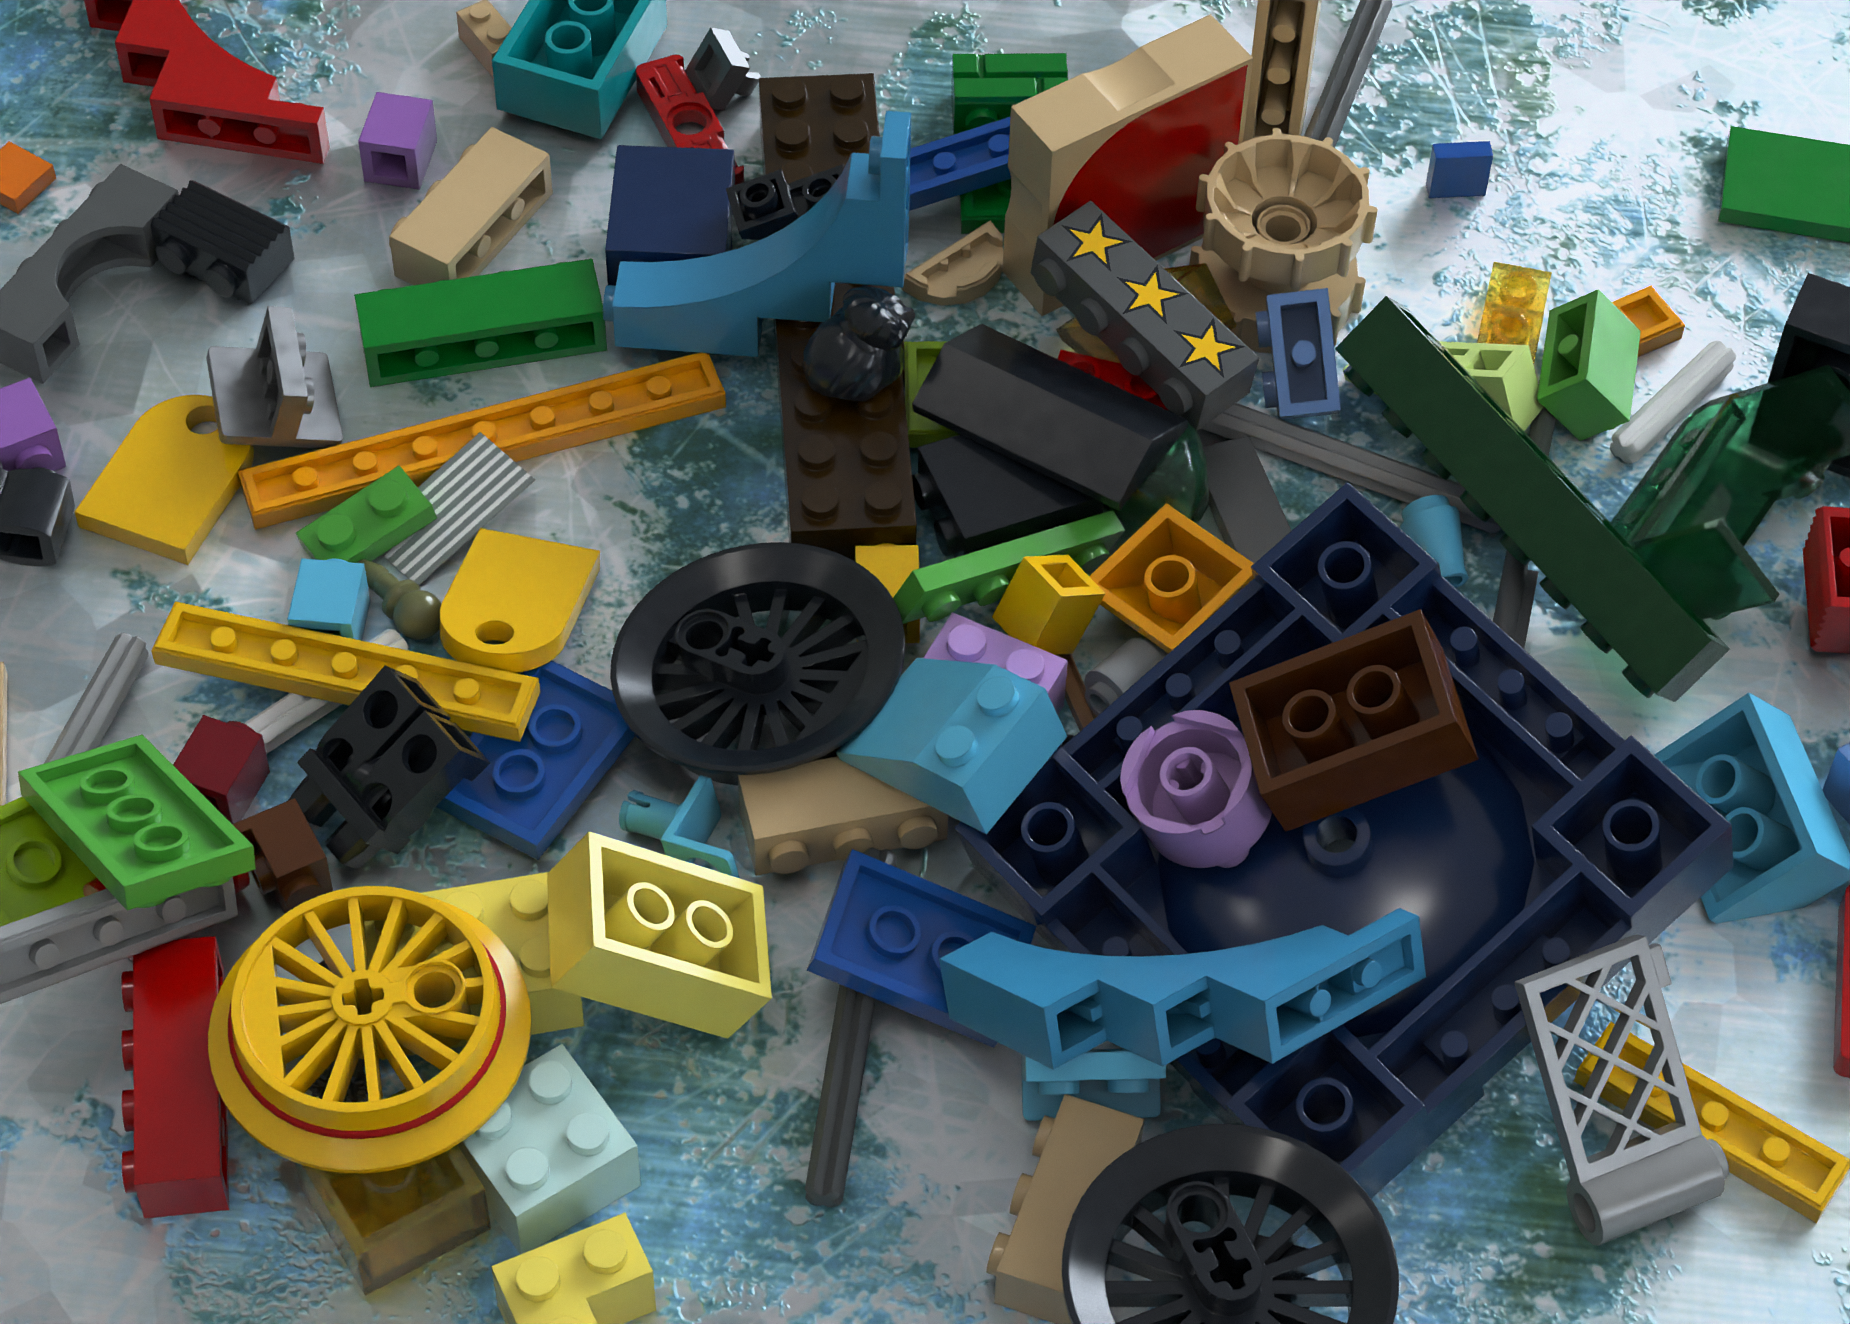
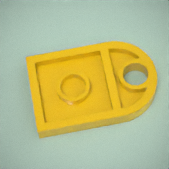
(166, 481)
(515, 594)

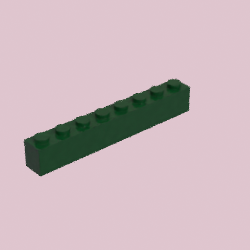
(1532, 501)

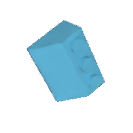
(1763, 784)

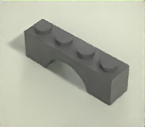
(102, 234)

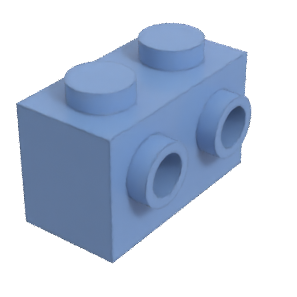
(1302, 354)

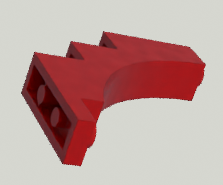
(202, 89)

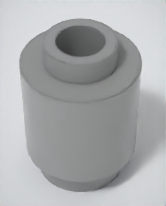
(1120, 672)

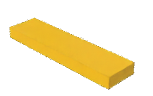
(1756, 1143)

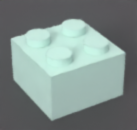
(551, 1153)

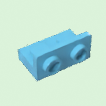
(1099, 1076)

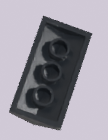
(1047, 414)

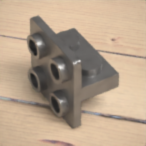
(274, 391)

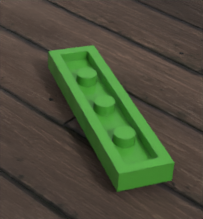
(985, 574)

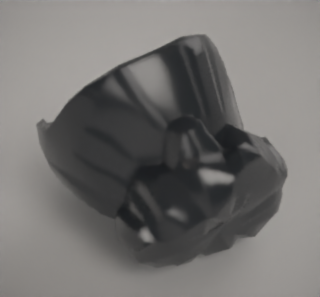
(858, 346)

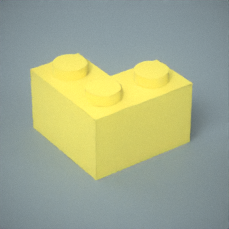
(578, 1279)

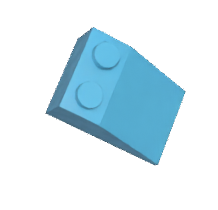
(959, 738)

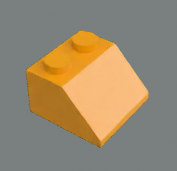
(1170, 578)

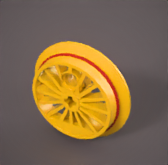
(369, 1017)

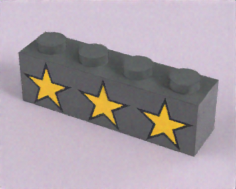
(1143, 315)

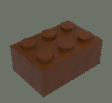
(1352, 721)

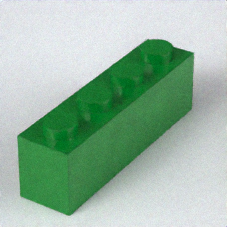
(481, 322)

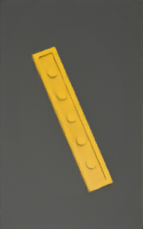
(339, 667)

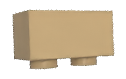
(482, 31)

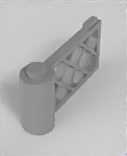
(1660, 1169)

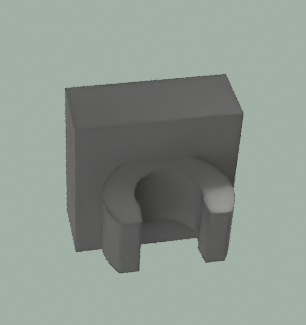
(721, 69)

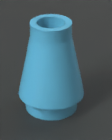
(1437, 530)

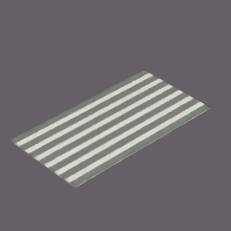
(465, 498)

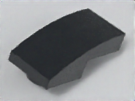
(771, 203)

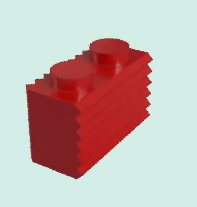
(1828, 580)

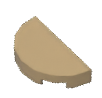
(959, 271)

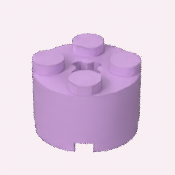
(1195, 790)

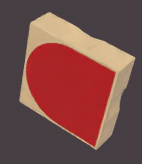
(1128, 143)

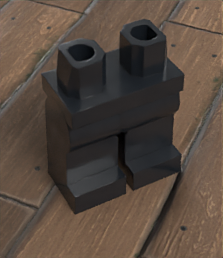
(384, 768)

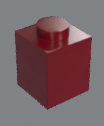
(225, 765)

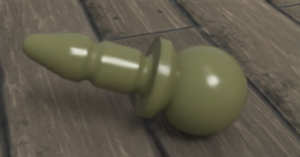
(412, 609)

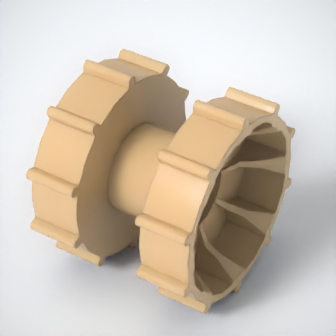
(1282, 221)

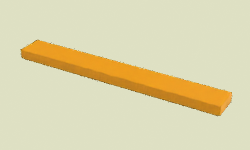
(518, 427)

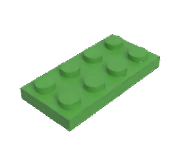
(136, 822)

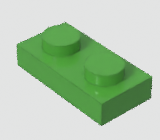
(369, 521)

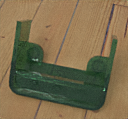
(1722, 479)

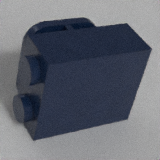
(669, 205)

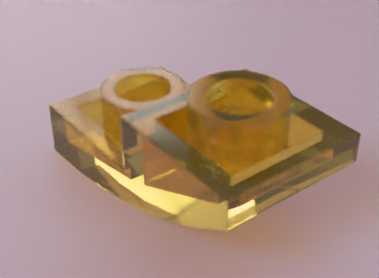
(1514, 306)

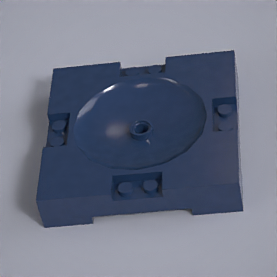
(1507, 860)

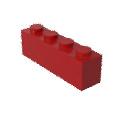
(174, 1104)

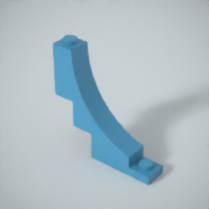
(721, 299)
(1161, 1007)

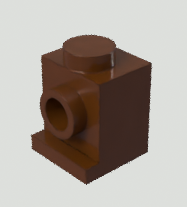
(286, 855)

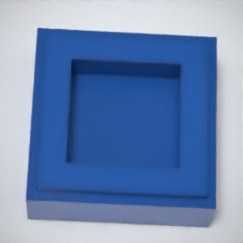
(1459, 169)

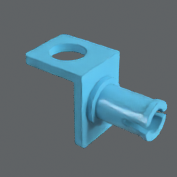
(680, 827)

